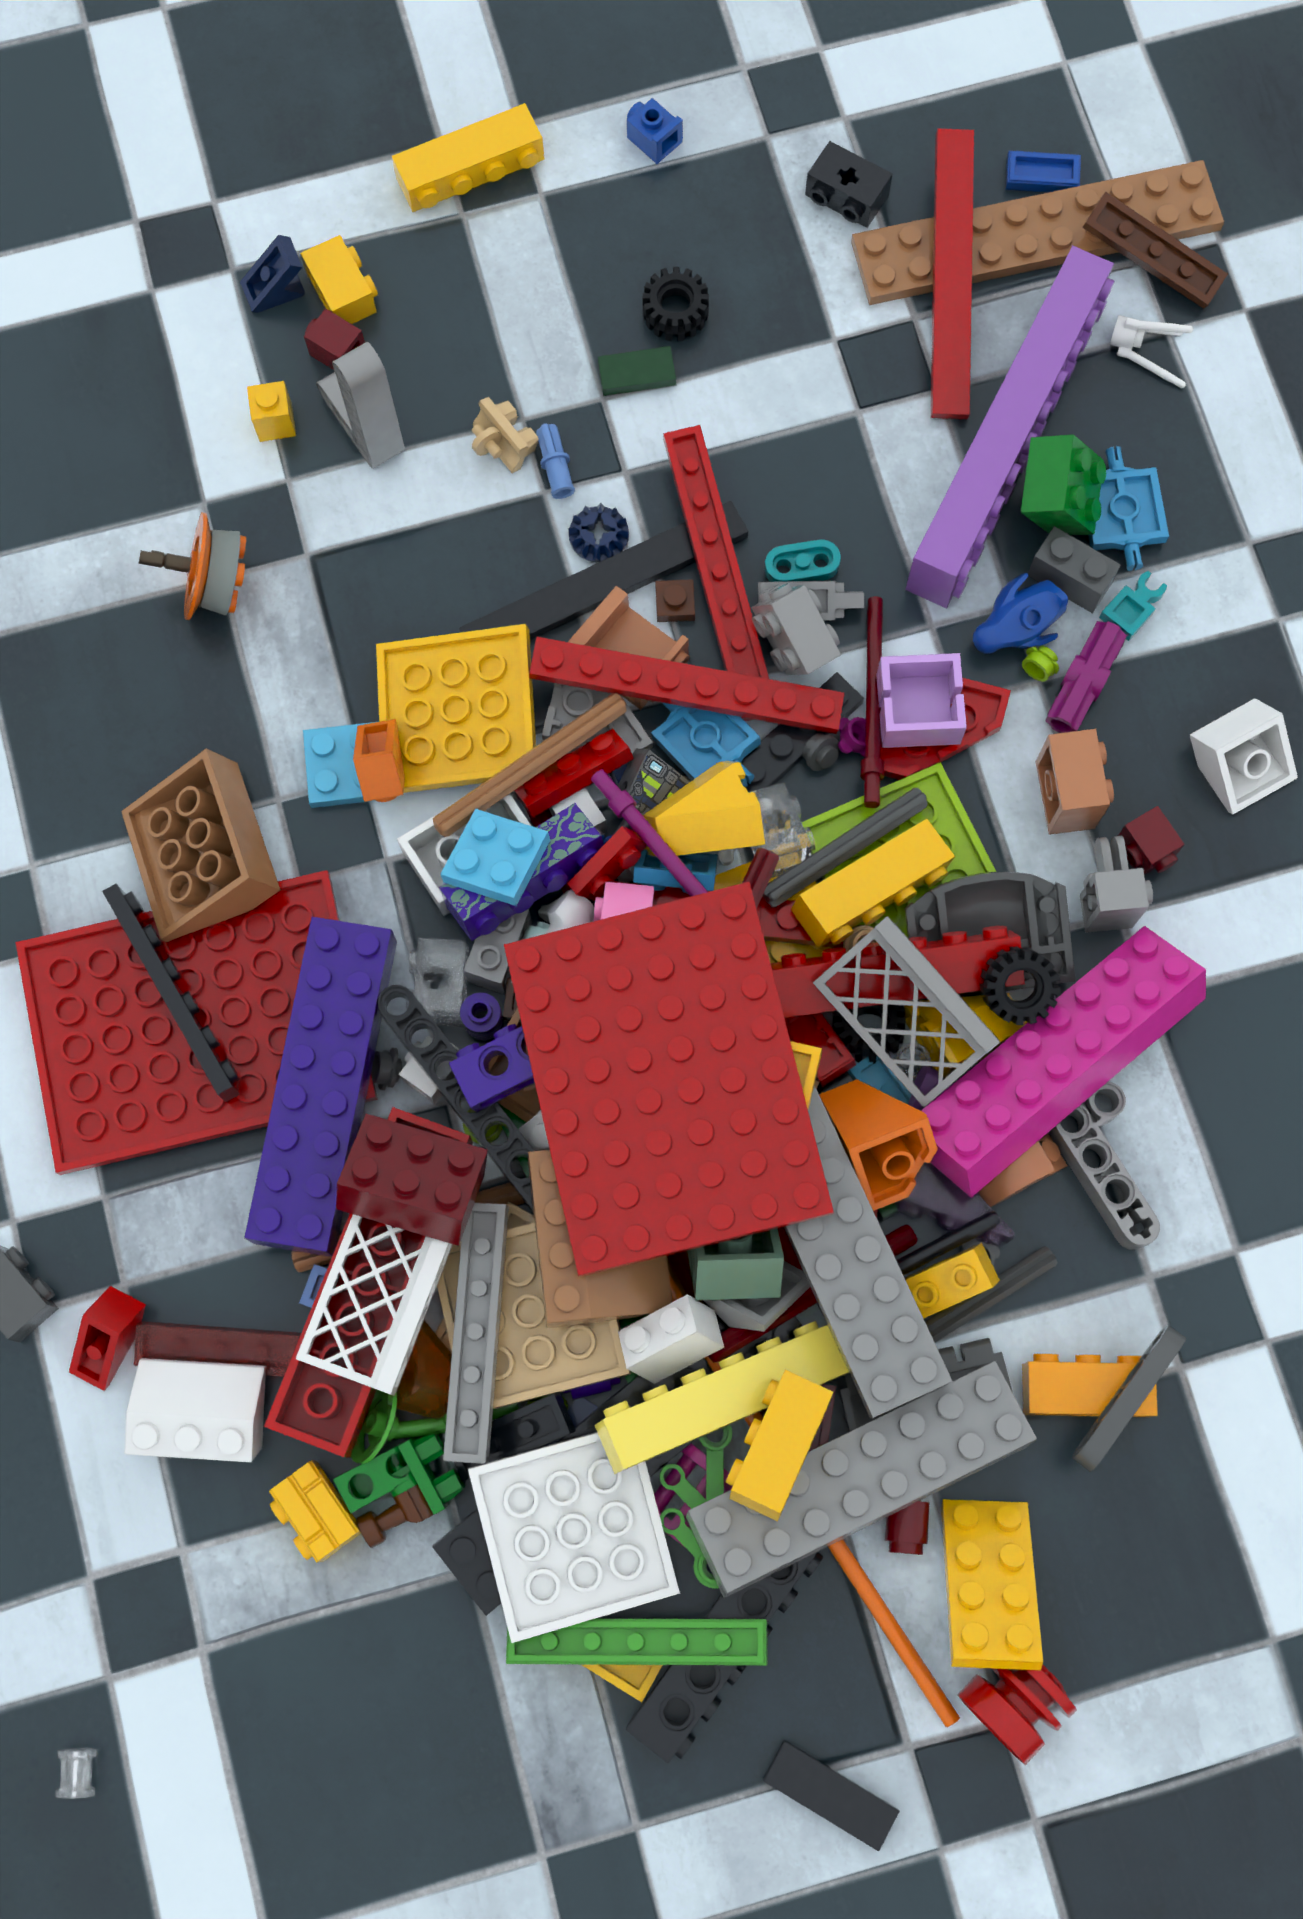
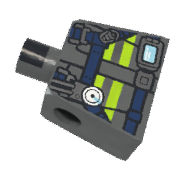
(649, 781)

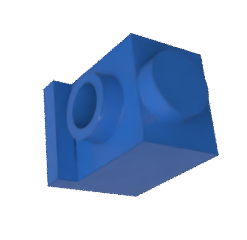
(654, 129)

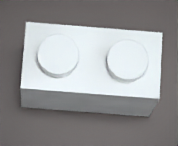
(670, 1339)

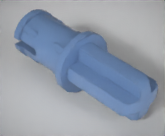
(555, 461)

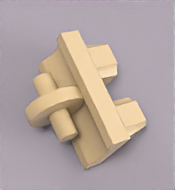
(498, 437)

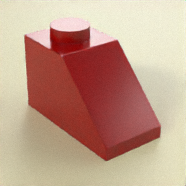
(105, 1337)

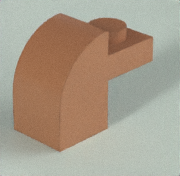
(1032, 1166)

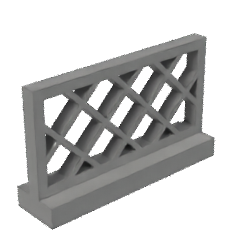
(936, 990)

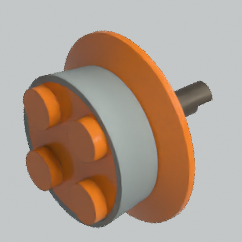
(210, 568)

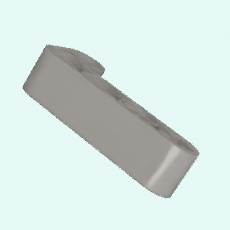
(1110, 1171)

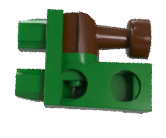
(409, 1479)

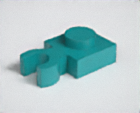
(1133, 609)

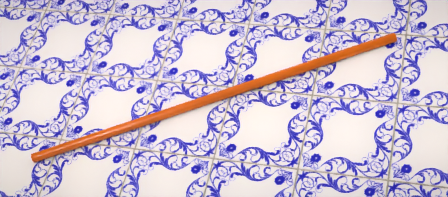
(875, 1604)

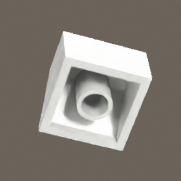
(1245, 754)

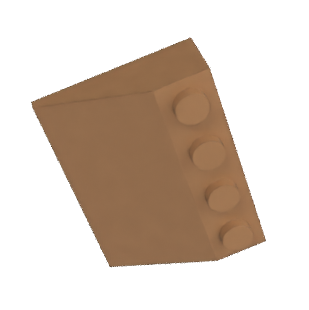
(199, 847)
(597, 1297)

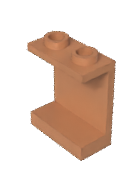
(623, 630)

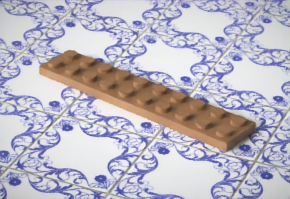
(1036, 230)

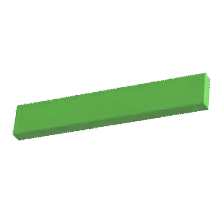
(647, 1643)

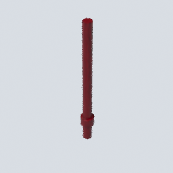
(873, 766)

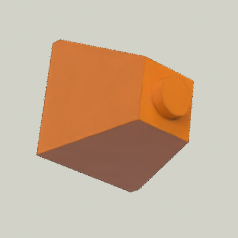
(881, 1138)

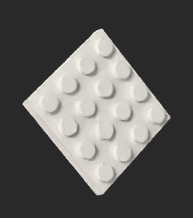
(570, 1536)

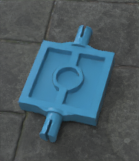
(1129, 510)
(702, 738)

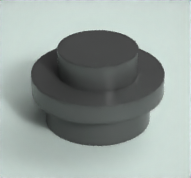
(821, 751)

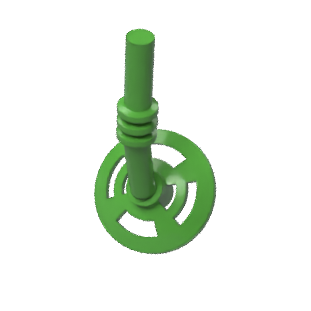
(383, 1426)

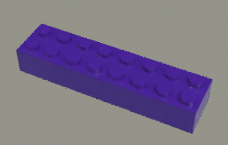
(321, 1086)

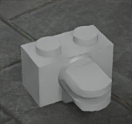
(1115, 894)

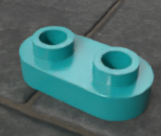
(801, 559)

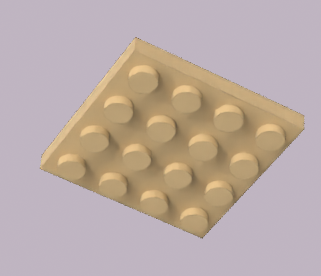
(529, 1356)

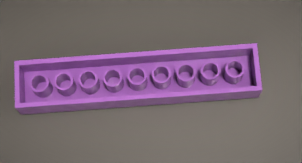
(1003, 440)

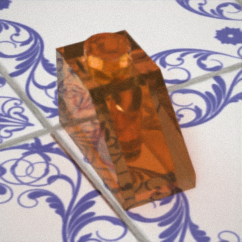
(426, 1377)

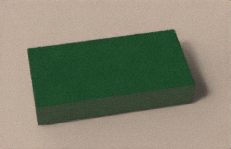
(636, 370)

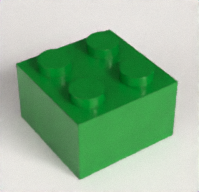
(1063, 485)

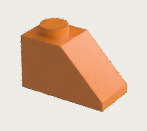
(379, 761)

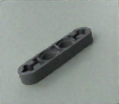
(1128, 1398)

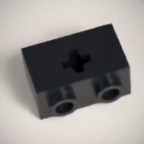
(848, 184)

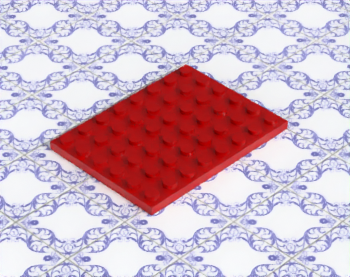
(113, 1056)
(666, 1080)

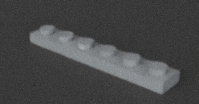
(476, 1335)

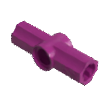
(1086, 677)

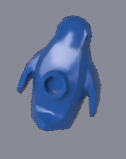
(1021, 616)

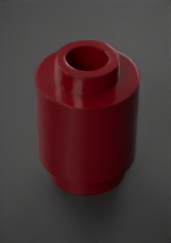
(908, 1529)

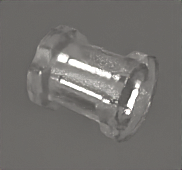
(76, 1773)

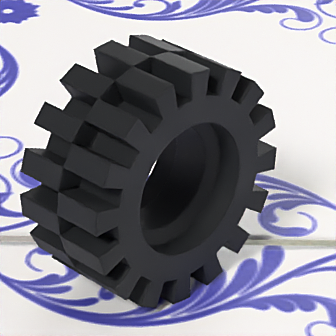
(675, 285)
(1037, 1002)
(855, 1044)

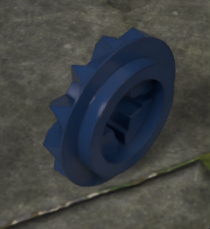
(610, 543)

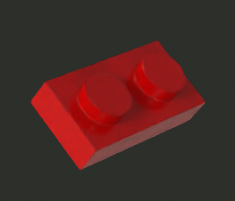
(615, 856)

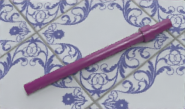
(624, 806)

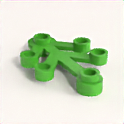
(693, 1498)

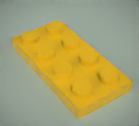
(990, 1585)

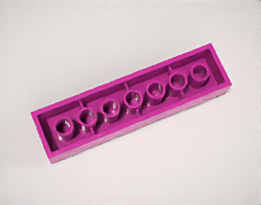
(1061, 1058)

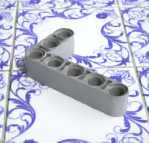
(364, 404)

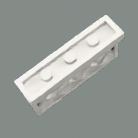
(406, 1320)

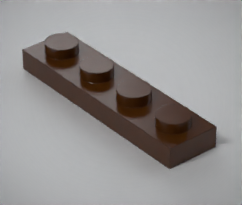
(1155, 250)

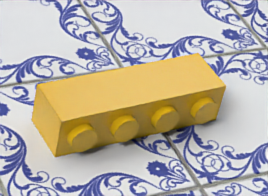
(468, 157)
(873, 883)

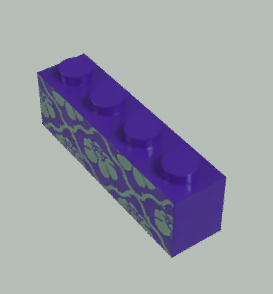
(570, 848)

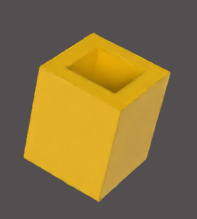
(271, 411)

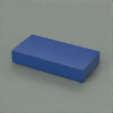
(1042, 171)

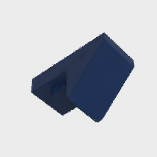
(274, 276)

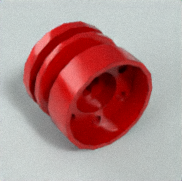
(1016, 1705)

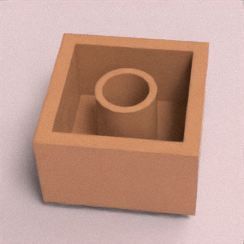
(1073, 781)

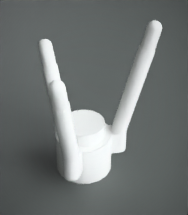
(1130, 334)

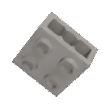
(795, 629)

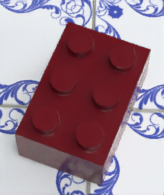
(411, 1179)

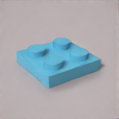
(331, 767)
(495, 857)

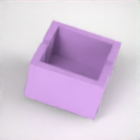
(917, 700)

